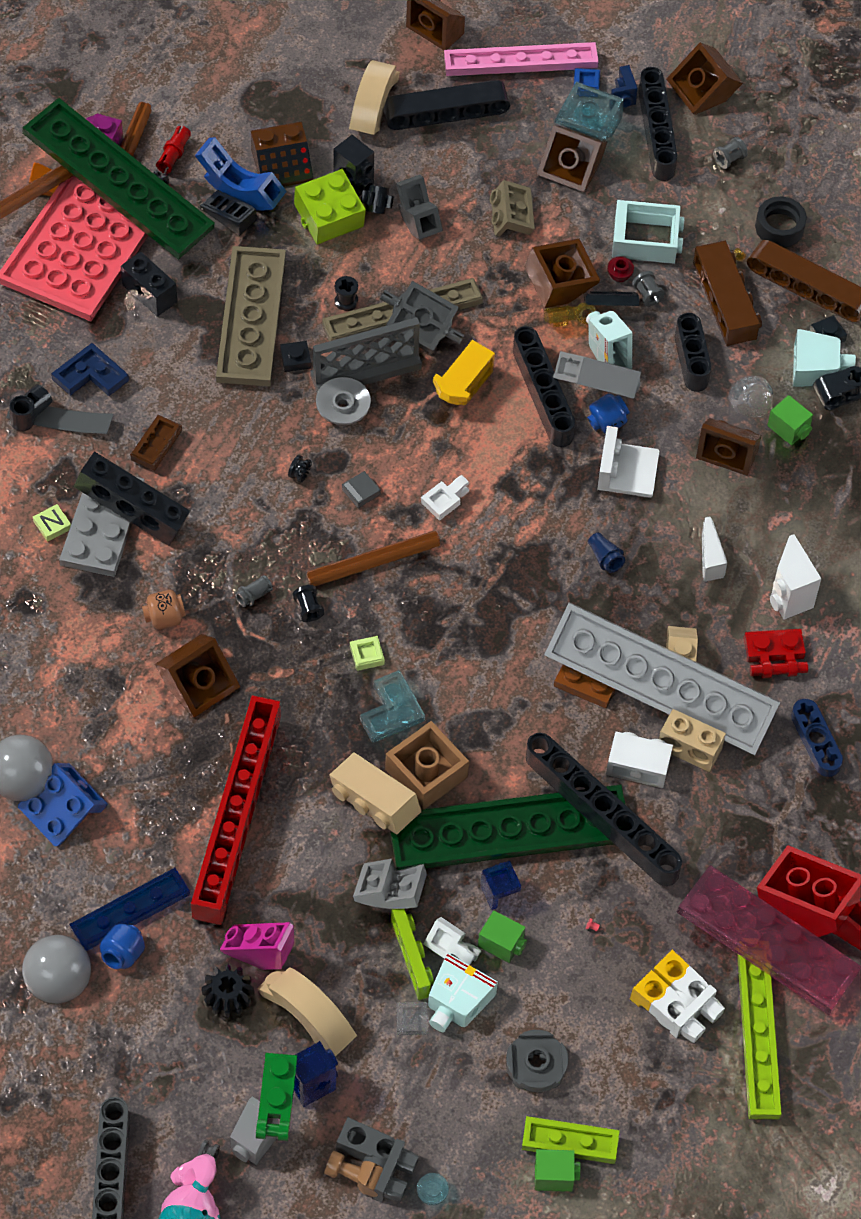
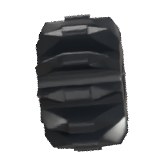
(227, 1001)

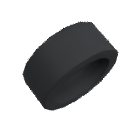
(784, 206)

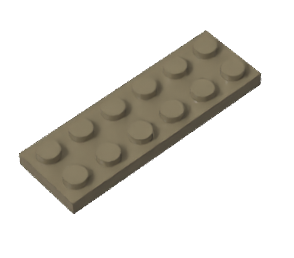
(251, 316)

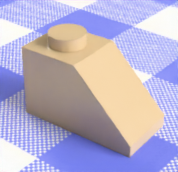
(682, 641)

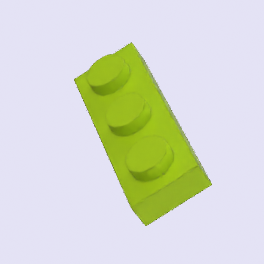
(412, 952)
(587, 1141)

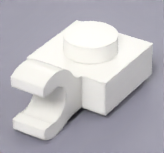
(443, 498)
(447, 938)

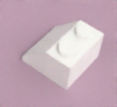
(795, 581)

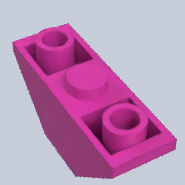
(260, 944)

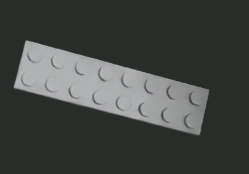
(661, 677)

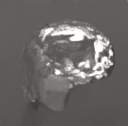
(751, 396)

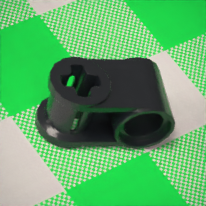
(838, 388)

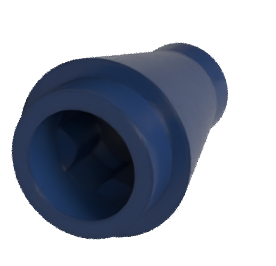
(607, 554)

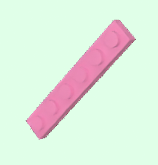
(520, 59)

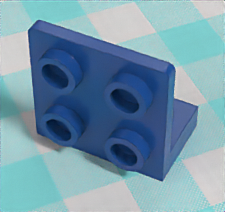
(62, 803)

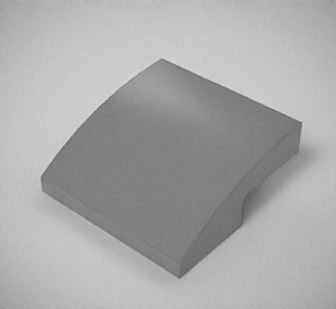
(387, 888)

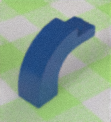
(224, 174)

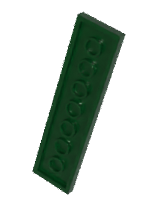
(118, 178)
(496, 831)

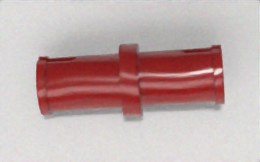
(173, 149)

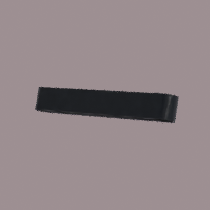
(606, 821)

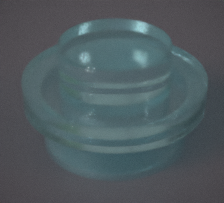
(432, 1189)

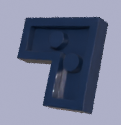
(87, 366)

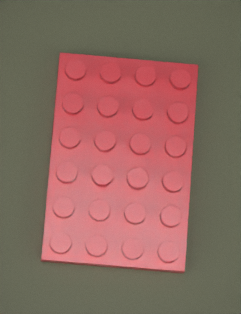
(73, 251)

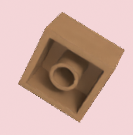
(427, 764)

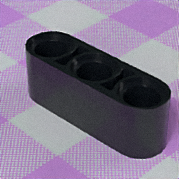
(692, 352)

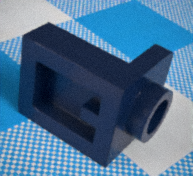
(625, 86)

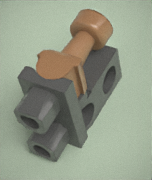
(380, 1159)

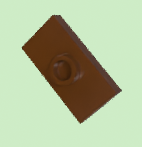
(156, 442)

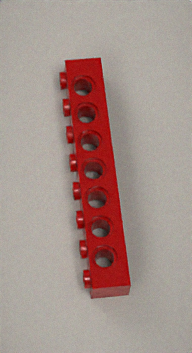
(236, 810)

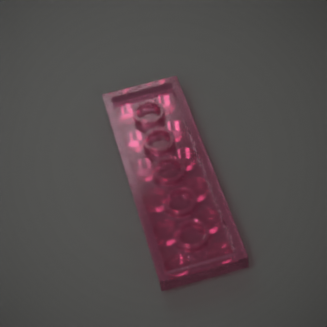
(769, 939)

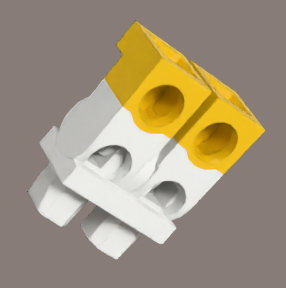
(677, 997)

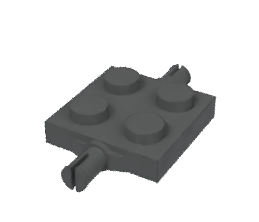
(432, 311)

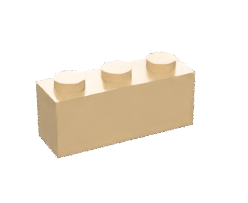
(375, 793)

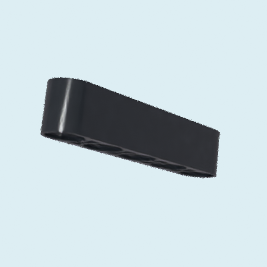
(446, 105)
(657, 124)
(538, 373)

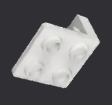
(627, 467)

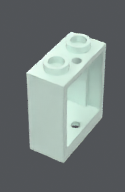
(647, 214)

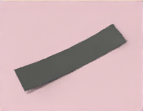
(73, 420)

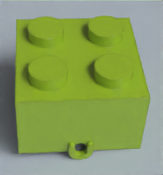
(329, 206)

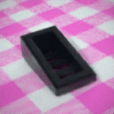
(238, 225)

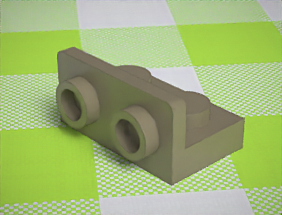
(512, 208)

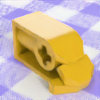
(465, 374)

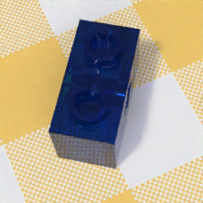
(315, 1073)

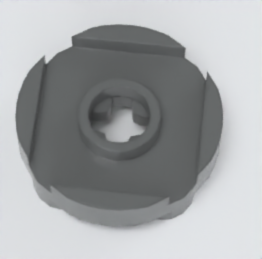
(536, 1078)

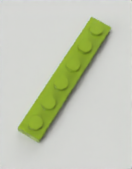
(759, 1042)

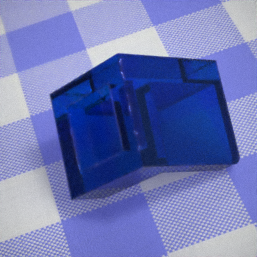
(499, 882)

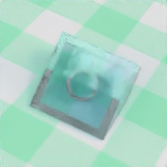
(591, 112)

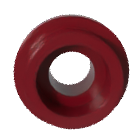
(620, 274)

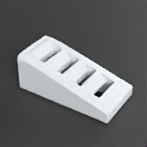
(713, 556)

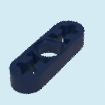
(815, 750)

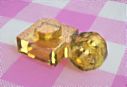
(561, 315)

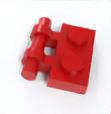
(775, 646)

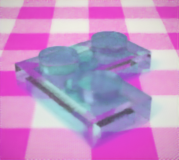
(397, 713)

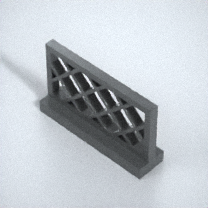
(378, 363)

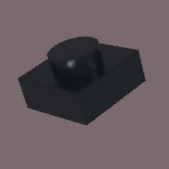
(830, 327)
(295, 356)

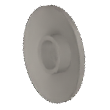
(346, 392)

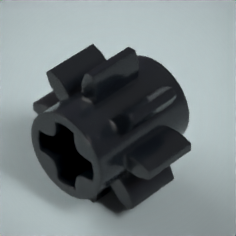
(377, 199)

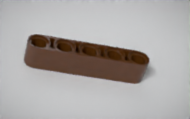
(806, 280)

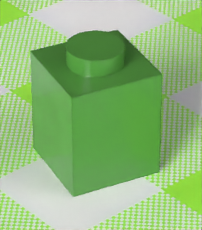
(790, 420)
(502, 937)
(555, 1170)

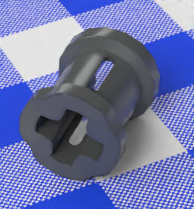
(725, 161)
(648, 288)

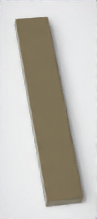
(462, 294)

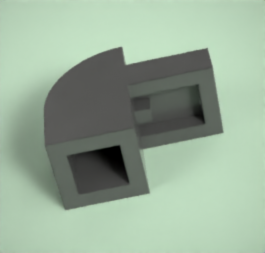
(416, 209)

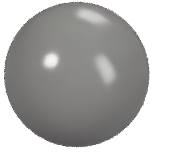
(23, 767)
(56, 969)

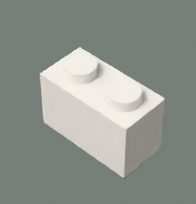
(639, 759)

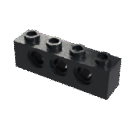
(131, 498)

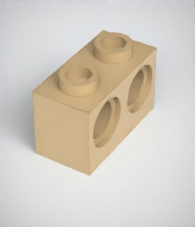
(692, 740)

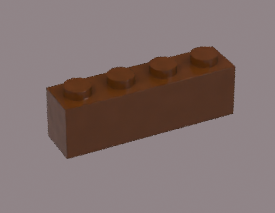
(727, 293)

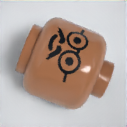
(164, 609)

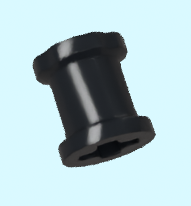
(346, 290)
(308, 603)

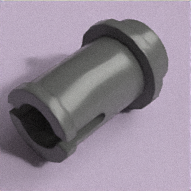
(253, 591)

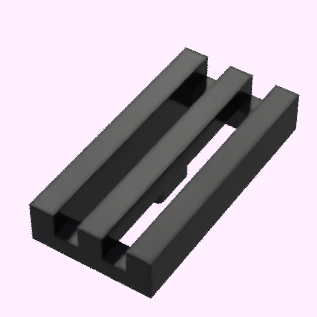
(611, 298)

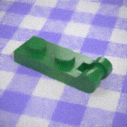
(276, 1096)

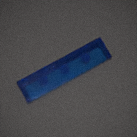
(130, 908)

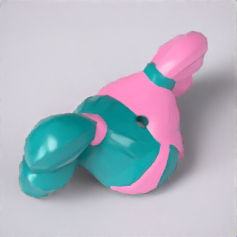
(193, 1196)

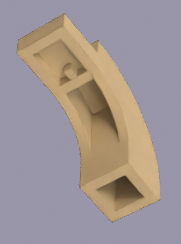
(372, 96)
(309, 1007)

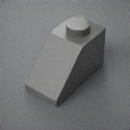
(243, 1137)

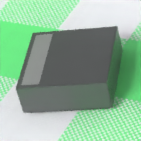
(361, 489)

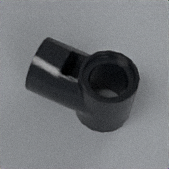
(30, 404)

